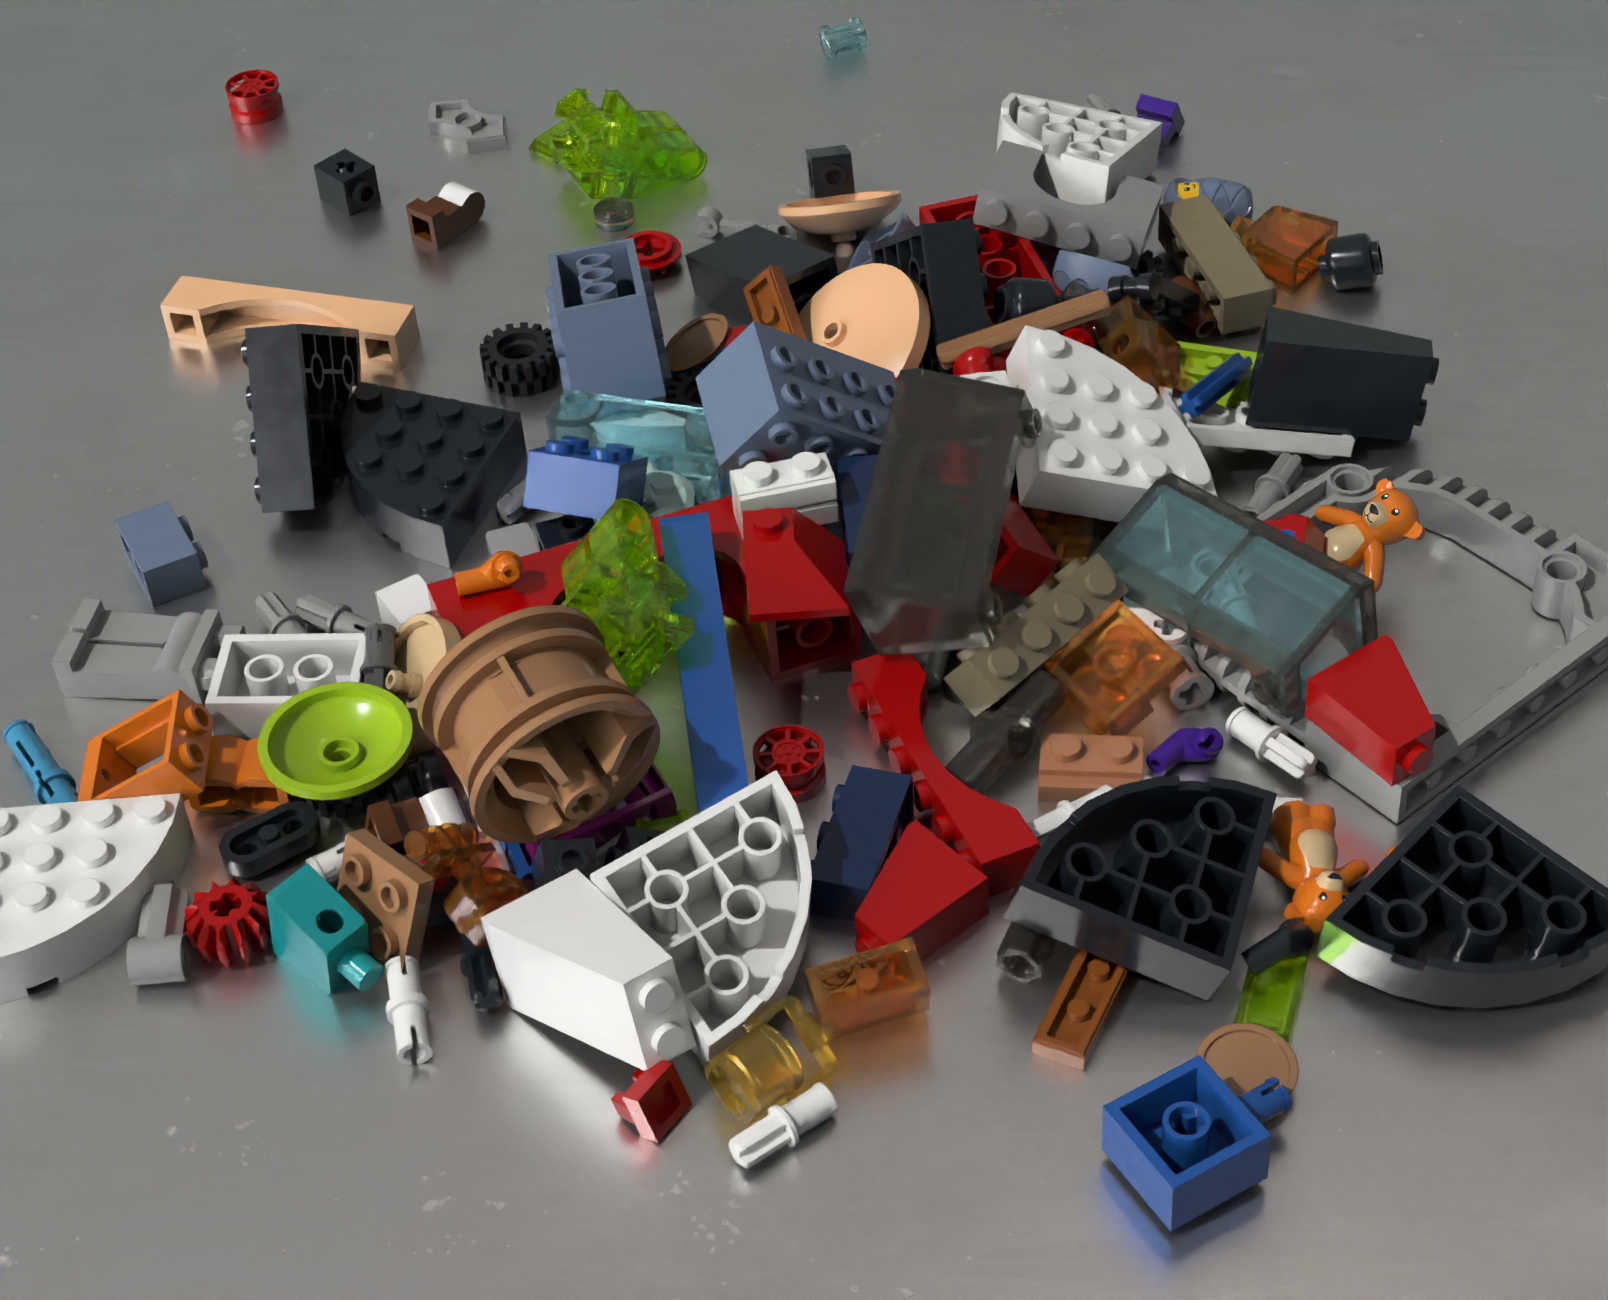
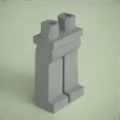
(139, 653)

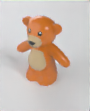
(1361, 538)
(1309, 861)

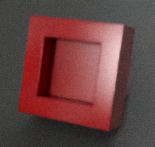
(653, 1100)

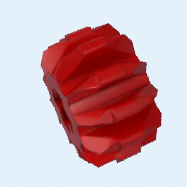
(228, 922)

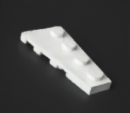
(1227, 429)

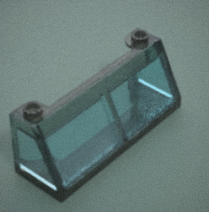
(1241, 588)

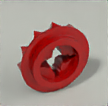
(664, 248)

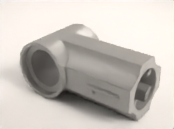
(161, 948)

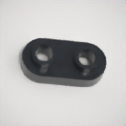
(270, 839)

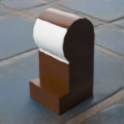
(444, 215)
(396, 820)

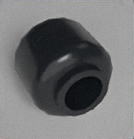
(1351, 262)
(1023, 297)

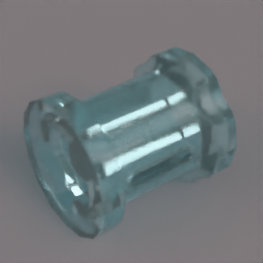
(843, 37)

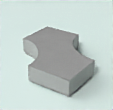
(475, 129)

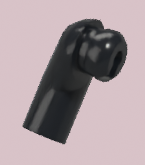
(1288, 942)

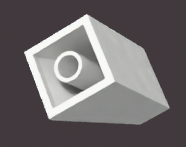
(589, 972)

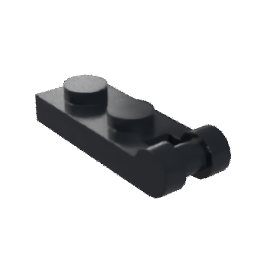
(1155, 295)

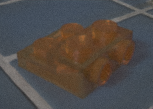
(1114, 670)

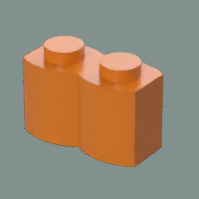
(237, 780)

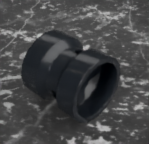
(426, 773)

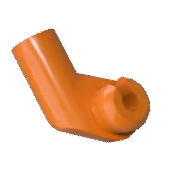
(495, 573)

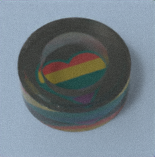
(614, 214)

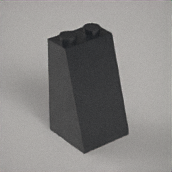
(733, 262)
(1338, 378)

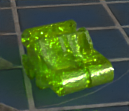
(622, 145)
(628, 592)

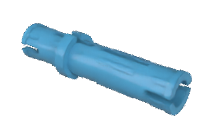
(50, 781)

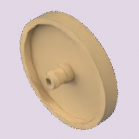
(418, 649)

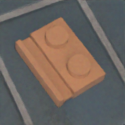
(1084, 762)

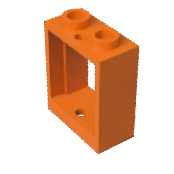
(167, 727)

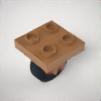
(391, 895)

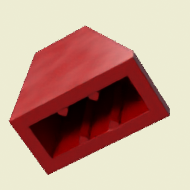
(1374, 711)
(922, 895)

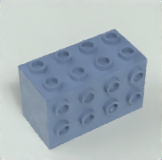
(606, 322)
(791, 396)

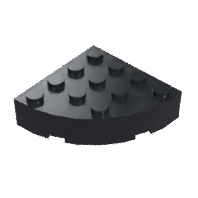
(947, 269)
(297, 403)
(427, 466)
(1152, 877)
(1470, 915)

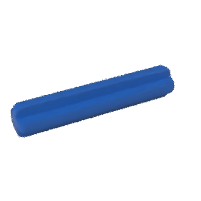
(1215, 385)

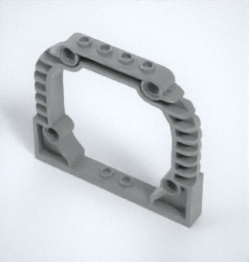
(1567, 586)

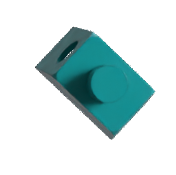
(320, 933)

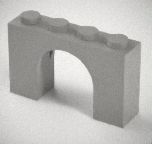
(1108, 230)

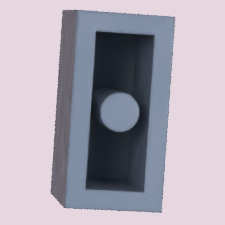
(163, 553)

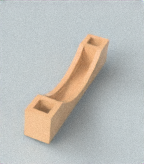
(218, 309)

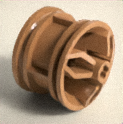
(537, 724)

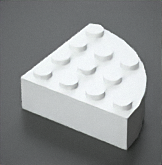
(1081, 146)
(1100, 434)
(79, 881)
(724, 902)

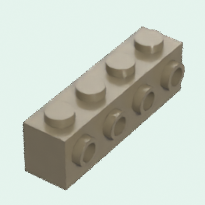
(1214, 256)
(1033, 637)

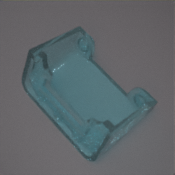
(667, 433)

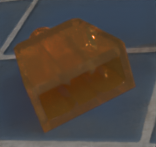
(1286, 244)
(1150, 351)

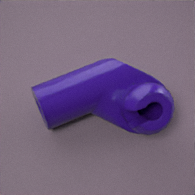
(1185, 746)

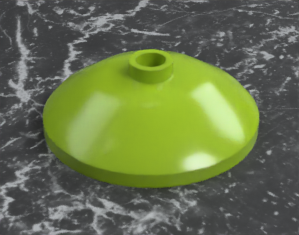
(335, 741)

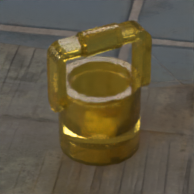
(763, 1065)

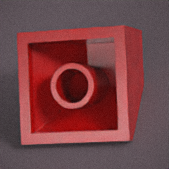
(792, 567)

